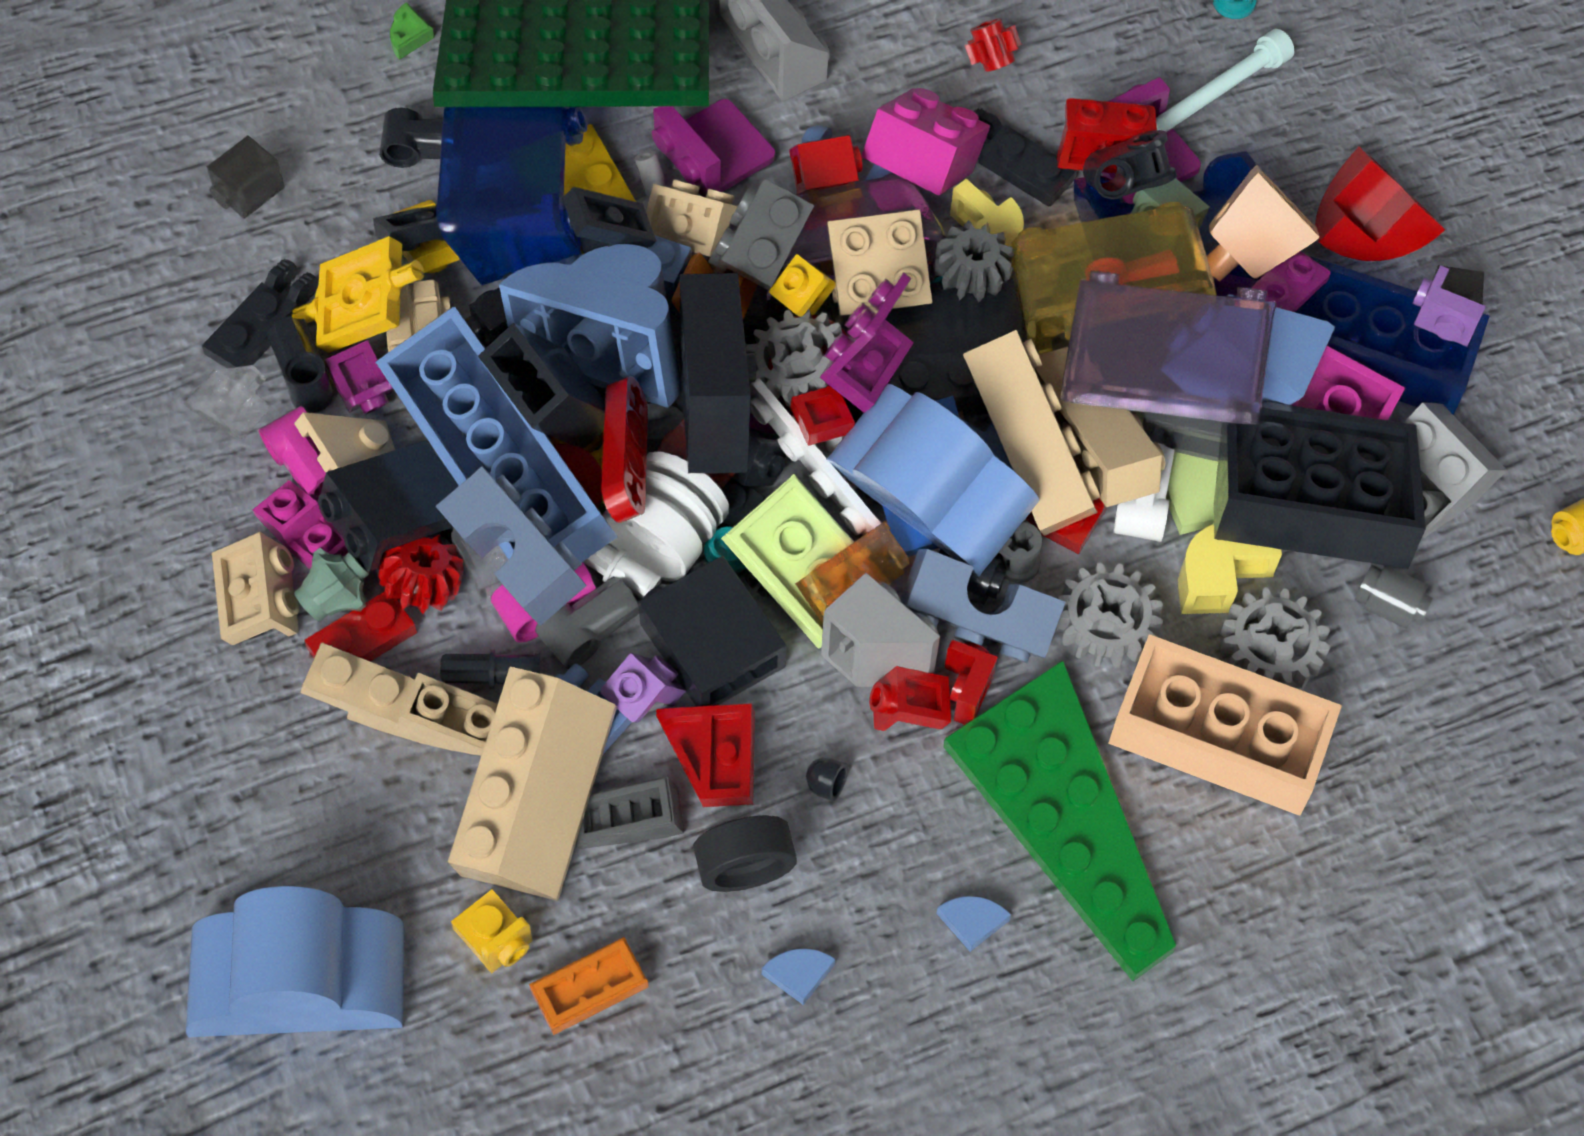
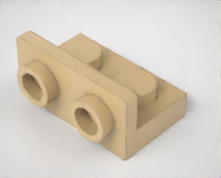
(689, 218)
(254, 589)

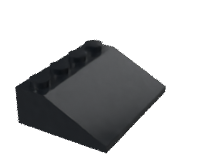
(941, 338)
(1321, 485)

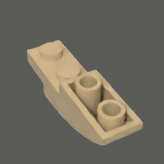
(400, 705)

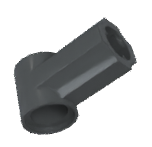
(578, 629)

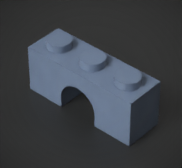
(536, 573)
(1021, 622)

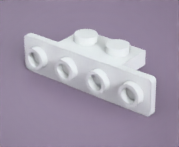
(823, 475)

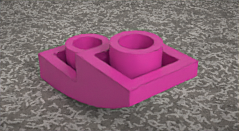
(299, 523)

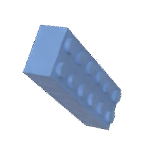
(478, 425)

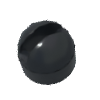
(827, 777)

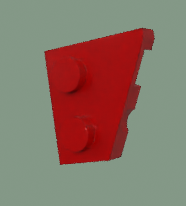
(714, 750)

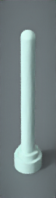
(1271, 51)

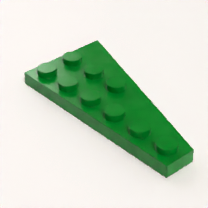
(1054, 794)

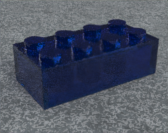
(1378, 331)

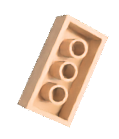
(1225, 724)

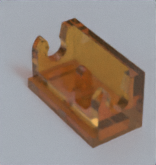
(873, 554)

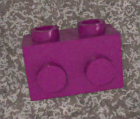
(1293, 281)

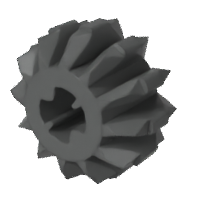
(973, 261)

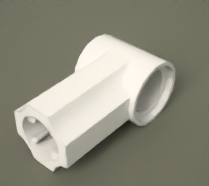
(1148, 514)

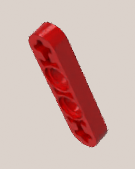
(625, 450)

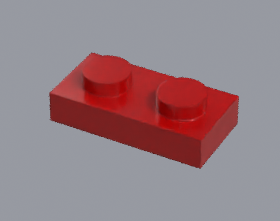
(367, 631)

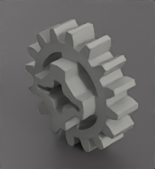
(794, 353)
(1109, 614)
(1279, 635)

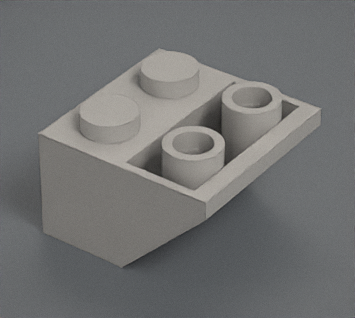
(1452, 465)
(873, 632)

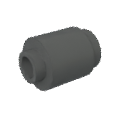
(1394, 596)

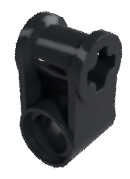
(1139, 163)

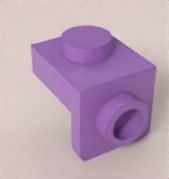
(1446, 312)
(640, 684)

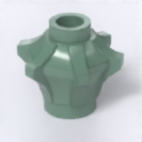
(332, 585)

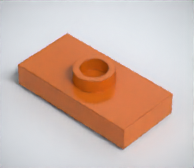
(588, 985)

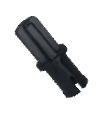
(484, 668)

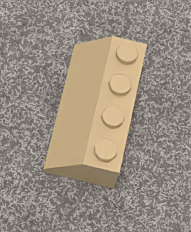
(532, 784)

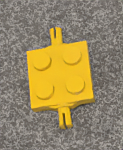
(359, 294)

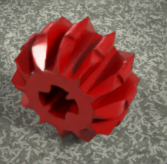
(421, 573)

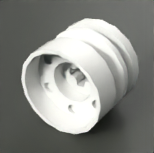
(676, 520)

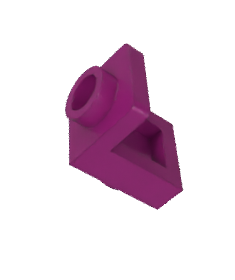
(359, 378)

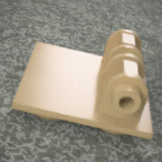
(876, 249)

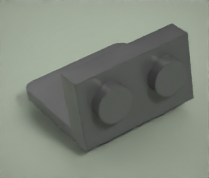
(765, 233)

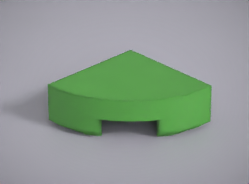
(408, 31)

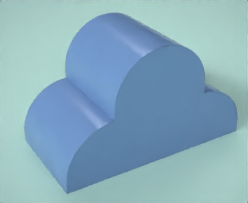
(605, 313)
(935, 476)
(294, 966)

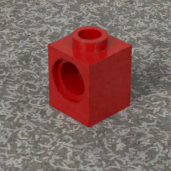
(825, 163)

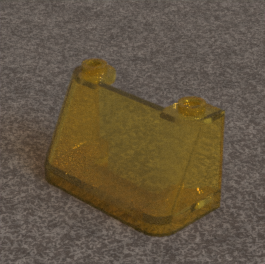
(1145, 247)

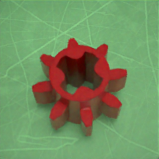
(992, 44)

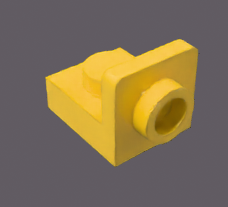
(493, 932)

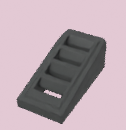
(1184, 434)
(630, 831)

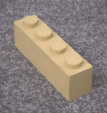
(1030, 432)
(1110, 441)

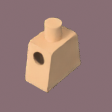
(1258, 228)

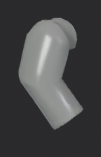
(650, 173)

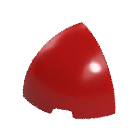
(1371, 214)

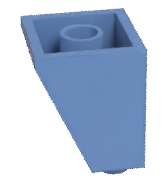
(1294, 355)

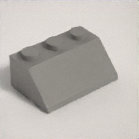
(777, 43)

